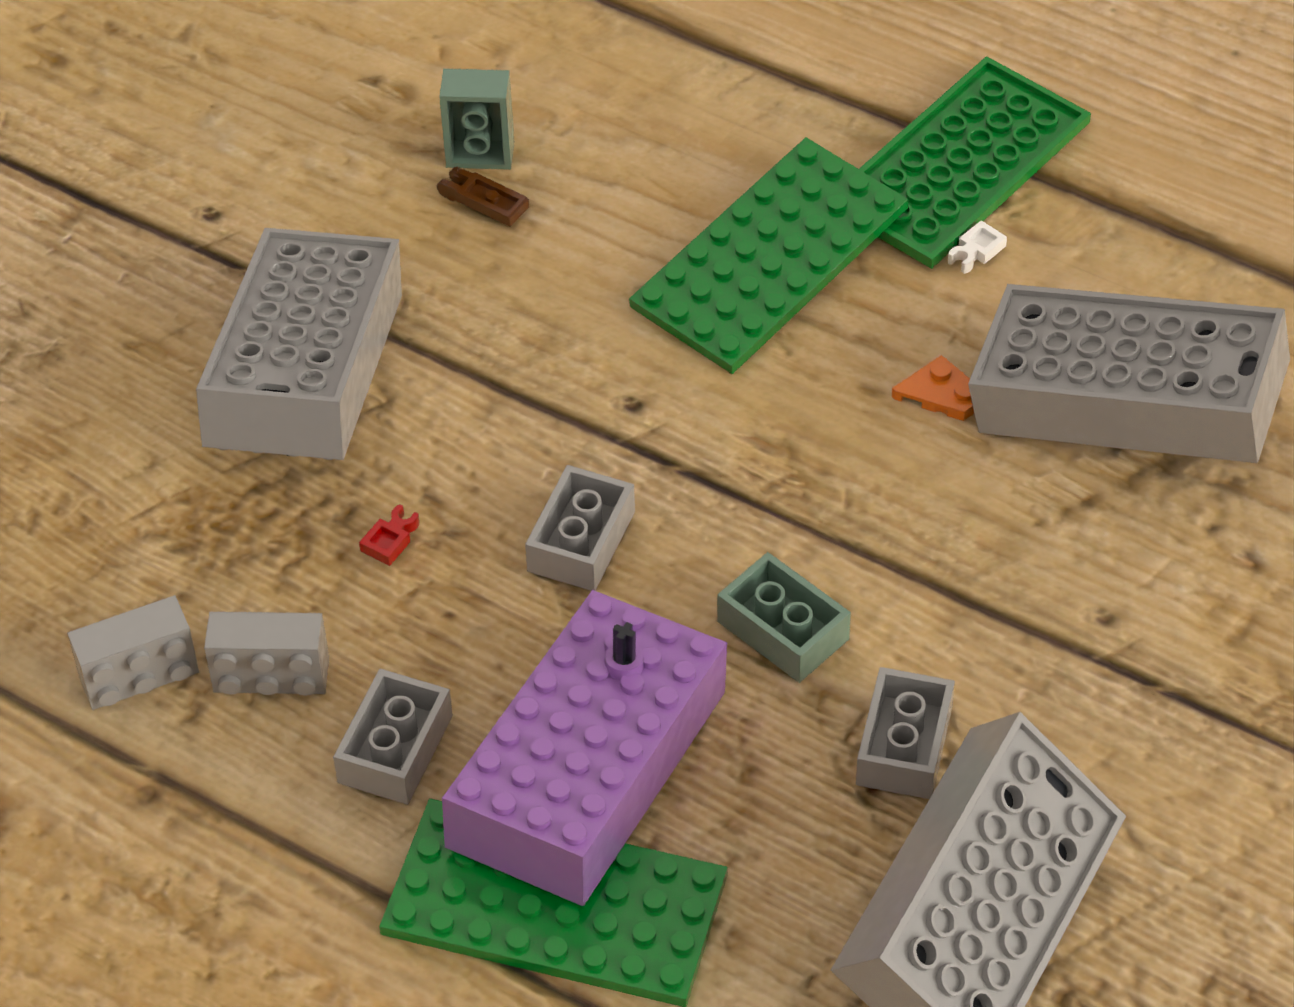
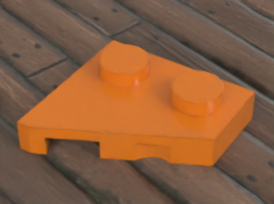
(939, 388)

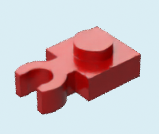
(388, 539)

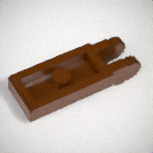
(484, 195)

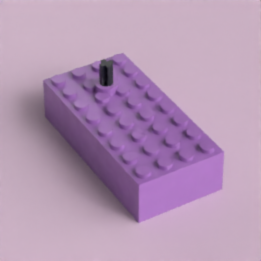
(585, 747)

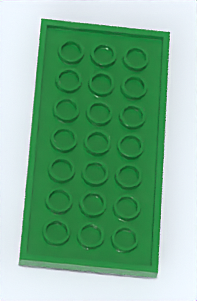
(970, 155)
(768, 254)
(632, 936)

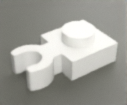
(978, 243)

